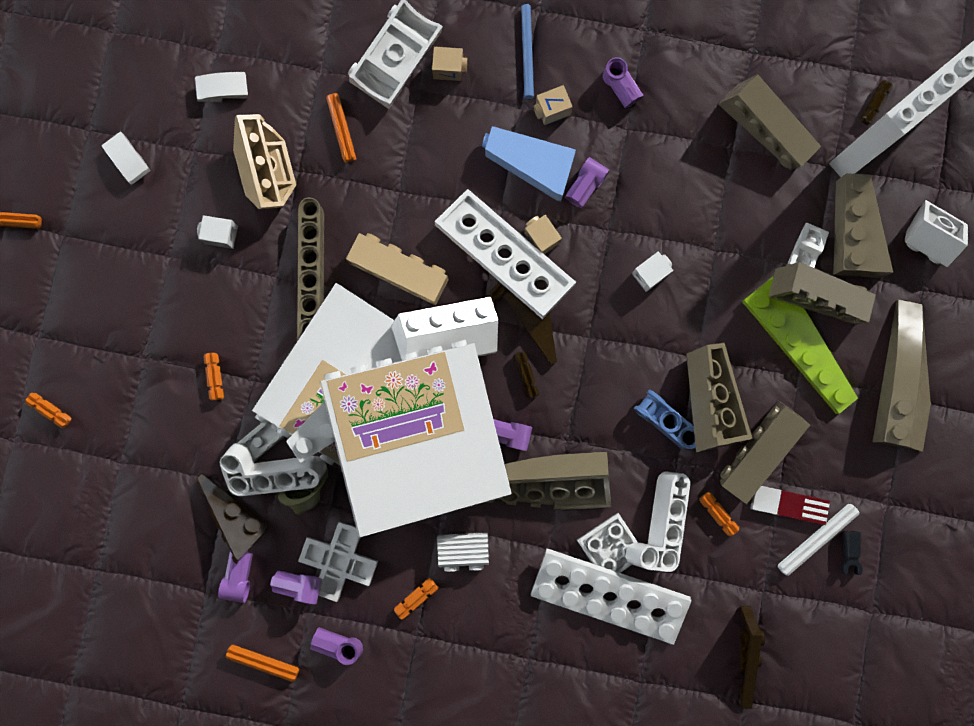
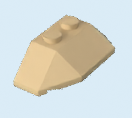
(262, 162)

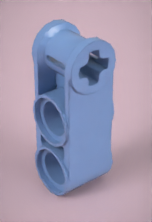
(656, 414)

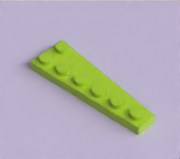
(803, 345)

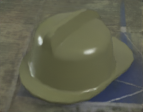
(302, 499)

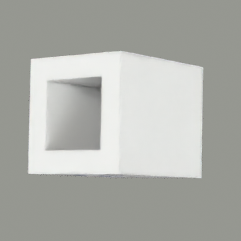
(217, 232)
(653, 271)

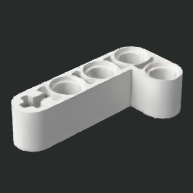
(251, 478)
(666, 525)

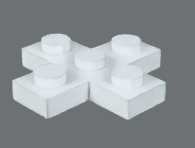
(338, 561)

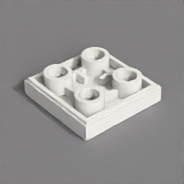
(608, 544)

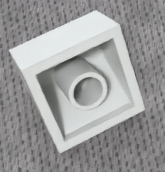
(937, 234)

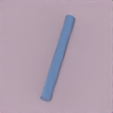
(527, 51)

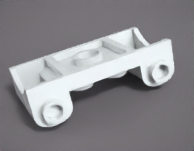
(394, 54)

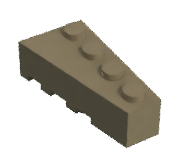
(770, 122)
(859, 232)
(822, 293)
(715, 399)
(763, 452)

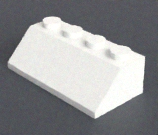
(448, 324)

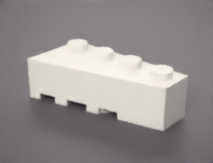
(312, 435)

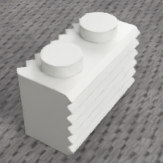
(463, 550)

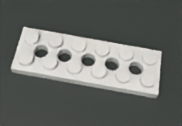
(505, 268)
(616, 611)

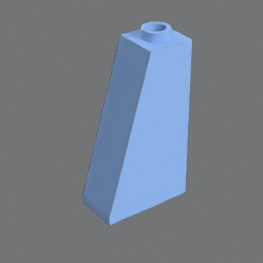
(531, 159)

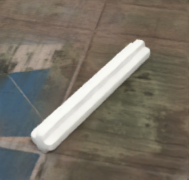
(818, 539)

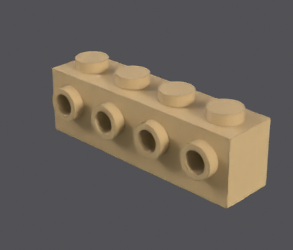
(397, 268)

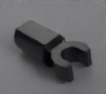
(852, 551)

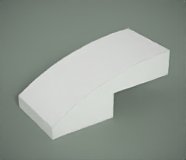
(221, 85)
(126, 158)
(809, 245)

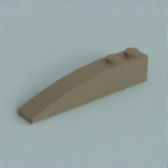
(905, 384)
(560, 481)

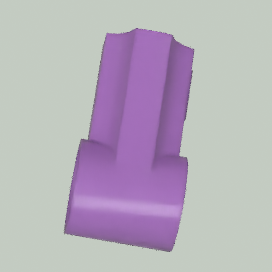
(622, 85)
(589, 177)
(513, 434)
(235, 582)
(301, 587)
(334, 644)

